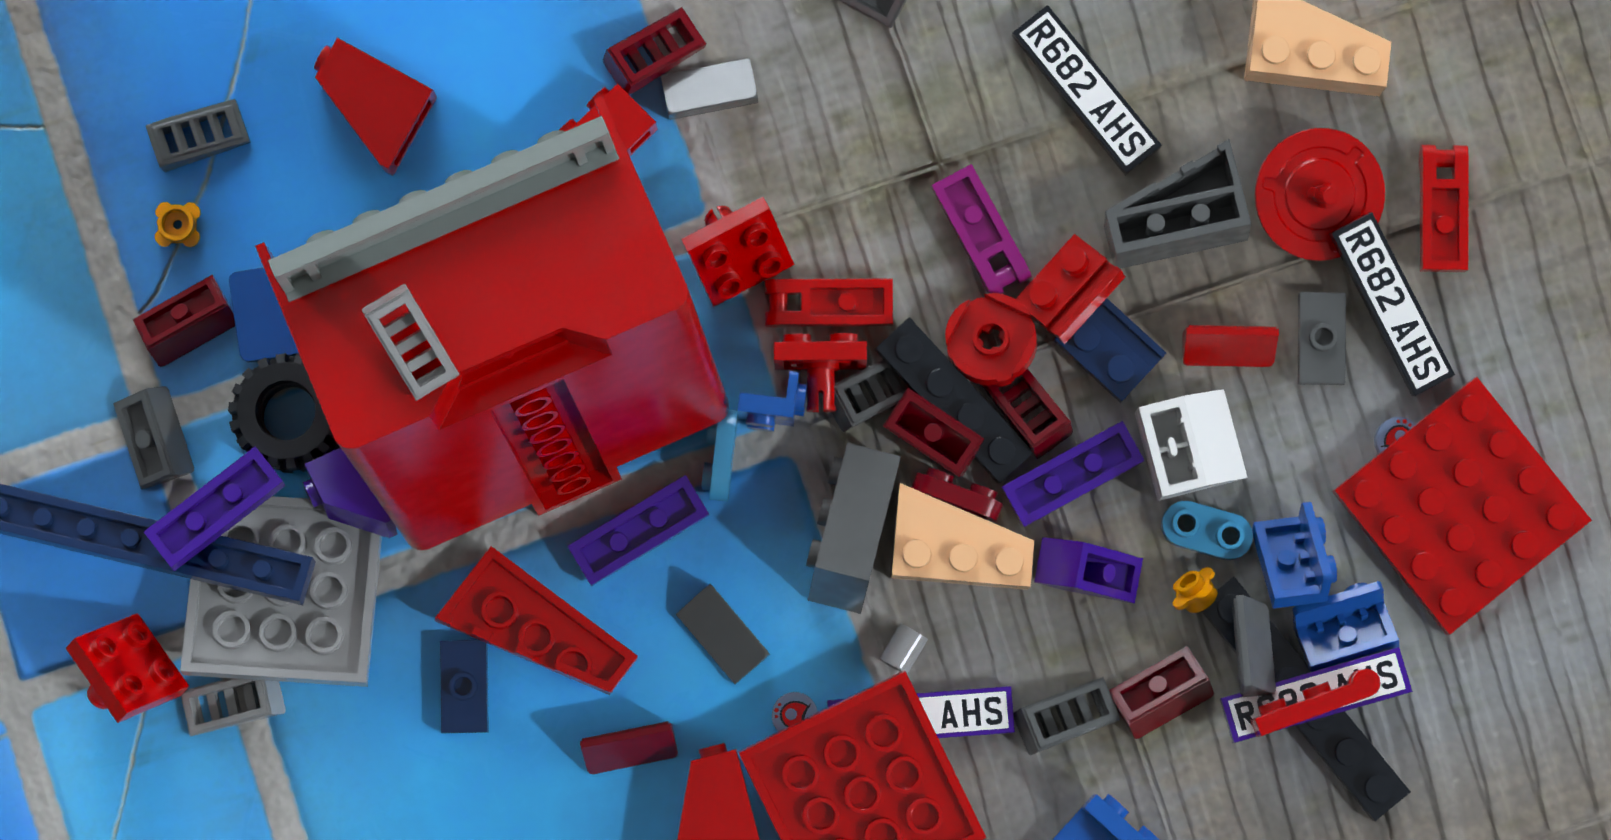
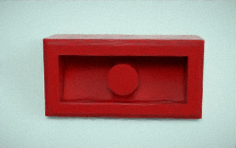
(1229, 346)

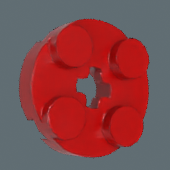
(980, 316)

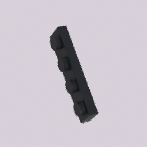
(942, 384)

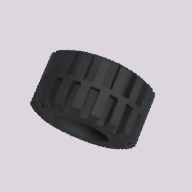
(249, 411)

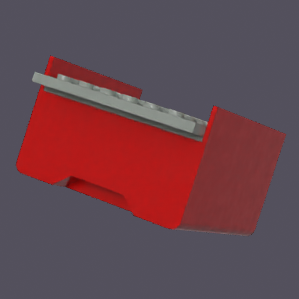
(551, 309)

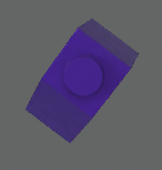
(345, 495)
(1088, 569)

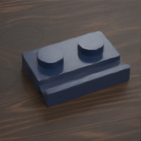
(1113, 350)

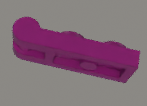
(980, 229)

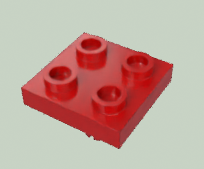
(737, 250)
(820, 362)
(126, 668)

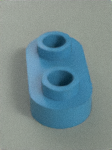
(718, 474)
(1207, 530)

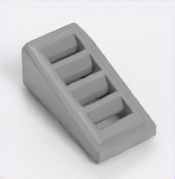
(389, 303)
(268, 693)

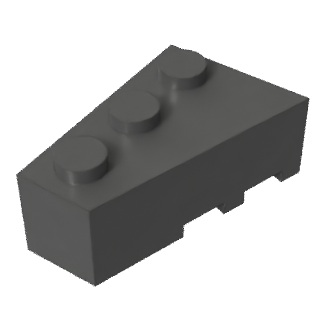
(1182, 214)
(852, 527)

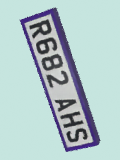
(1387, 664)
(967, 711)

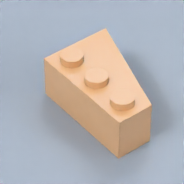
(1314, 49)
(955, 546)

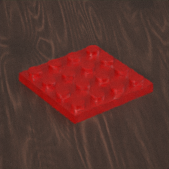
(1461, 506)
(862, 773)

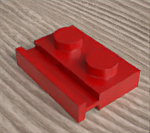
(1070, 288)

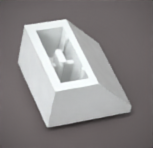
(1190, 443)

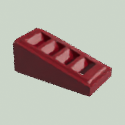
(622, 73)
(1050, 436)

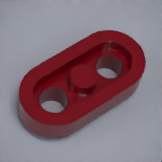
(976, 500)

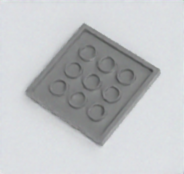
(277, 640)

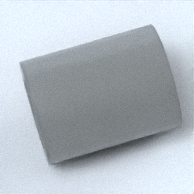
(903, 648)

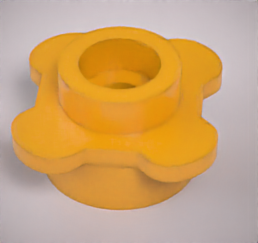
(168, 214)
(1195, 590)

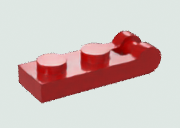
(1444, 209)
(830, 302)
(1317, 701)

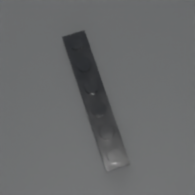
(1332, 737)

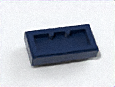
(464, 686)

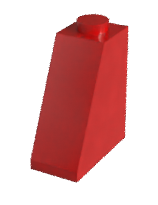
(375, 100)
(717, 799)

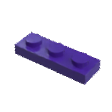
(1072, 474)
(214, 508)
(638, 530)

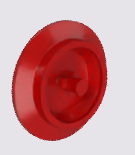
(1314, 187)

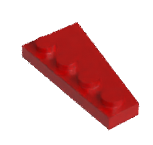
(528, 620)

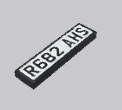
(1086, 90)
(1392, 304)

